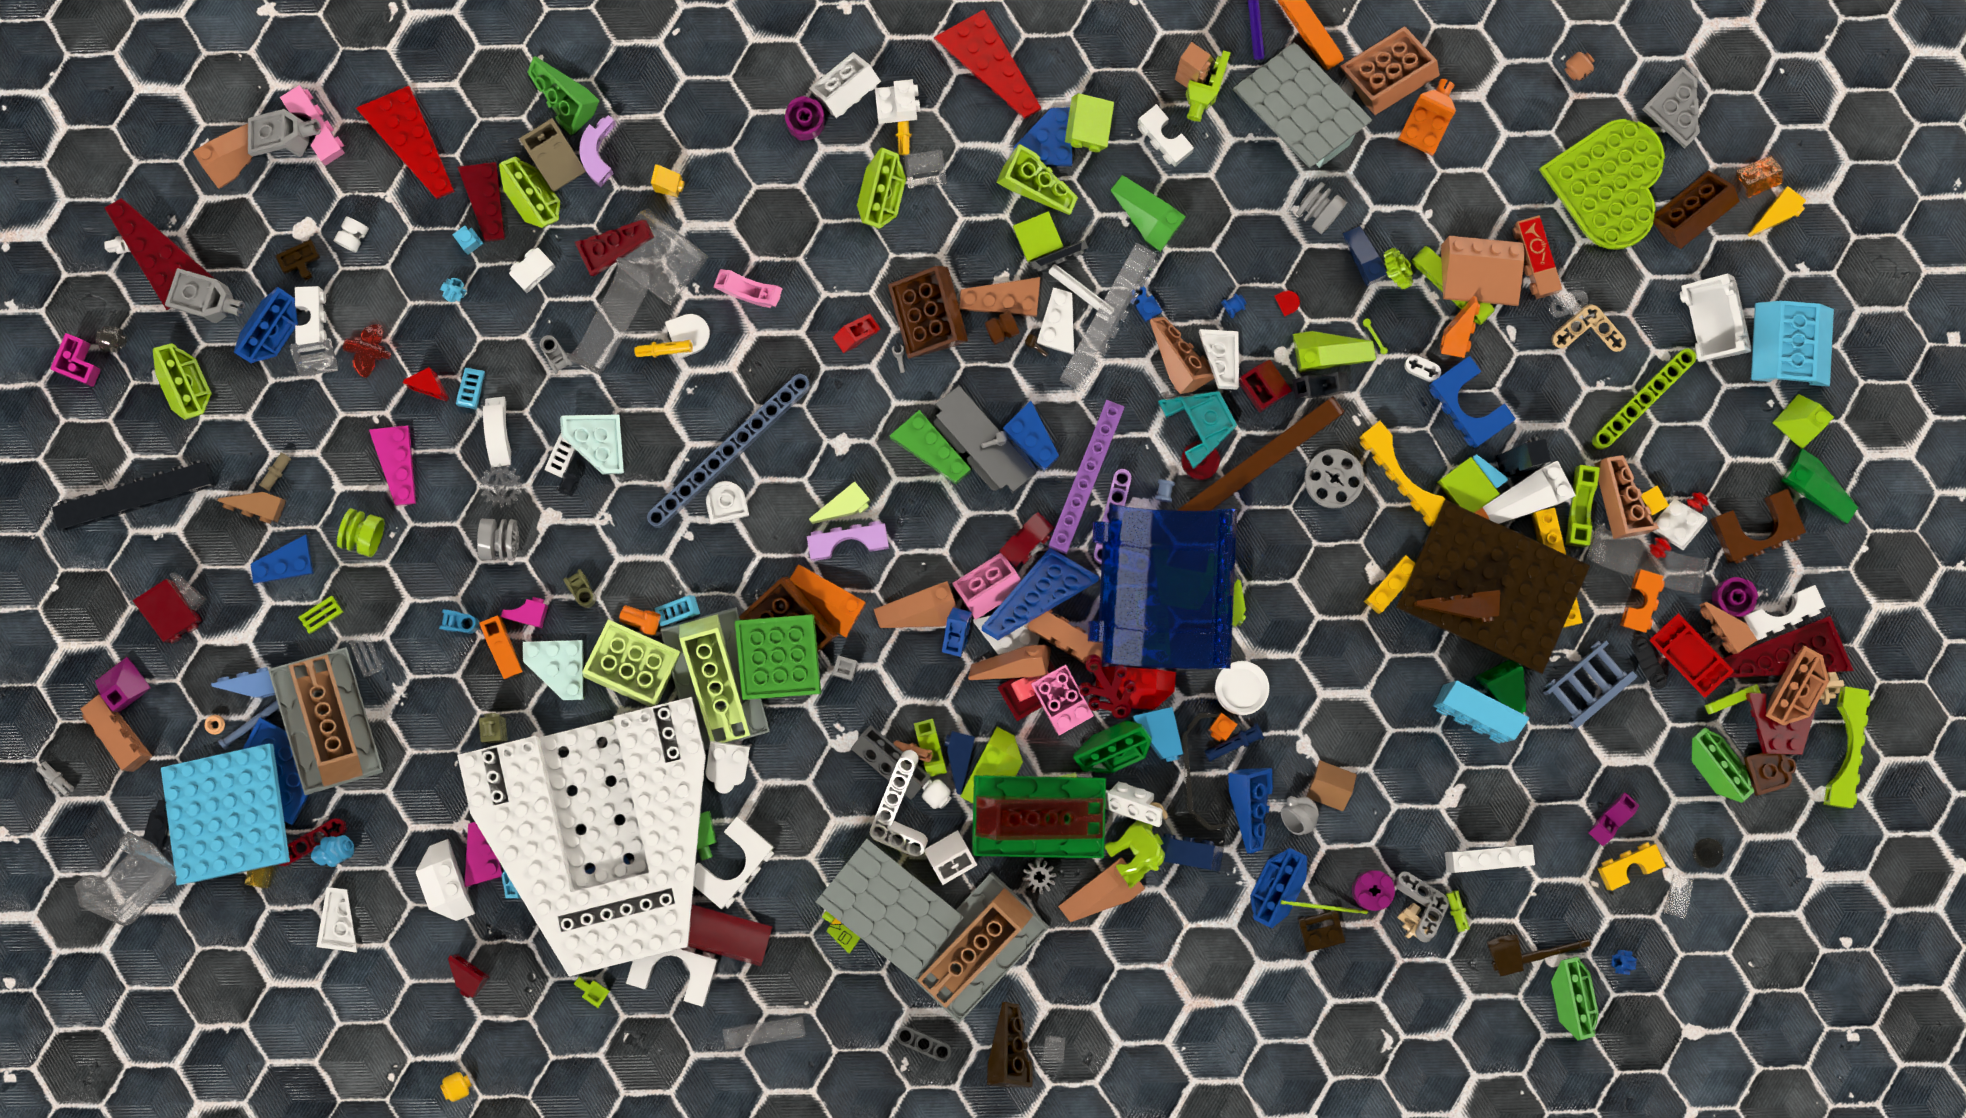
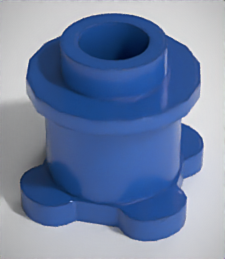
(1234, 304)

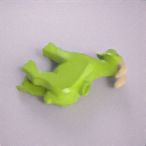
(1144, 846)

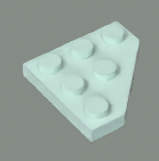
(596, 440)
(558, 666)

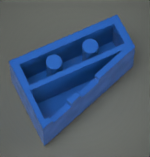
(1031, 437)

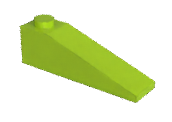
(1325, 350)

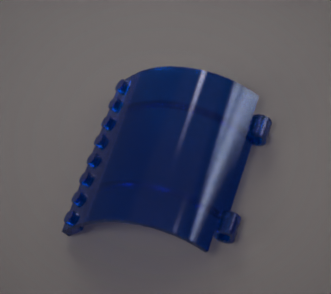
(1166, 588)

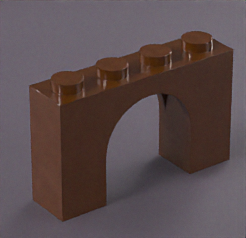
(1785, 526)

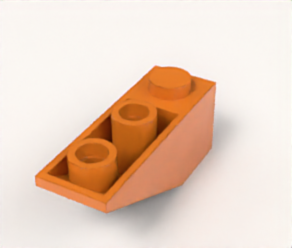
(1457, 333)
(501, 646)

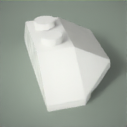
(443, 882)

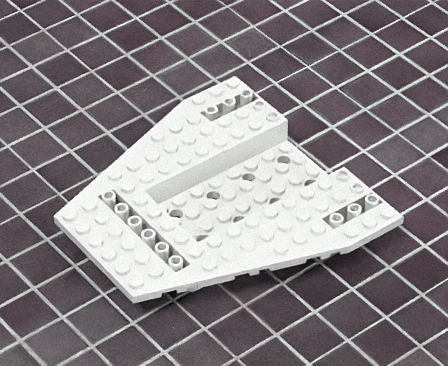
(532, 822)

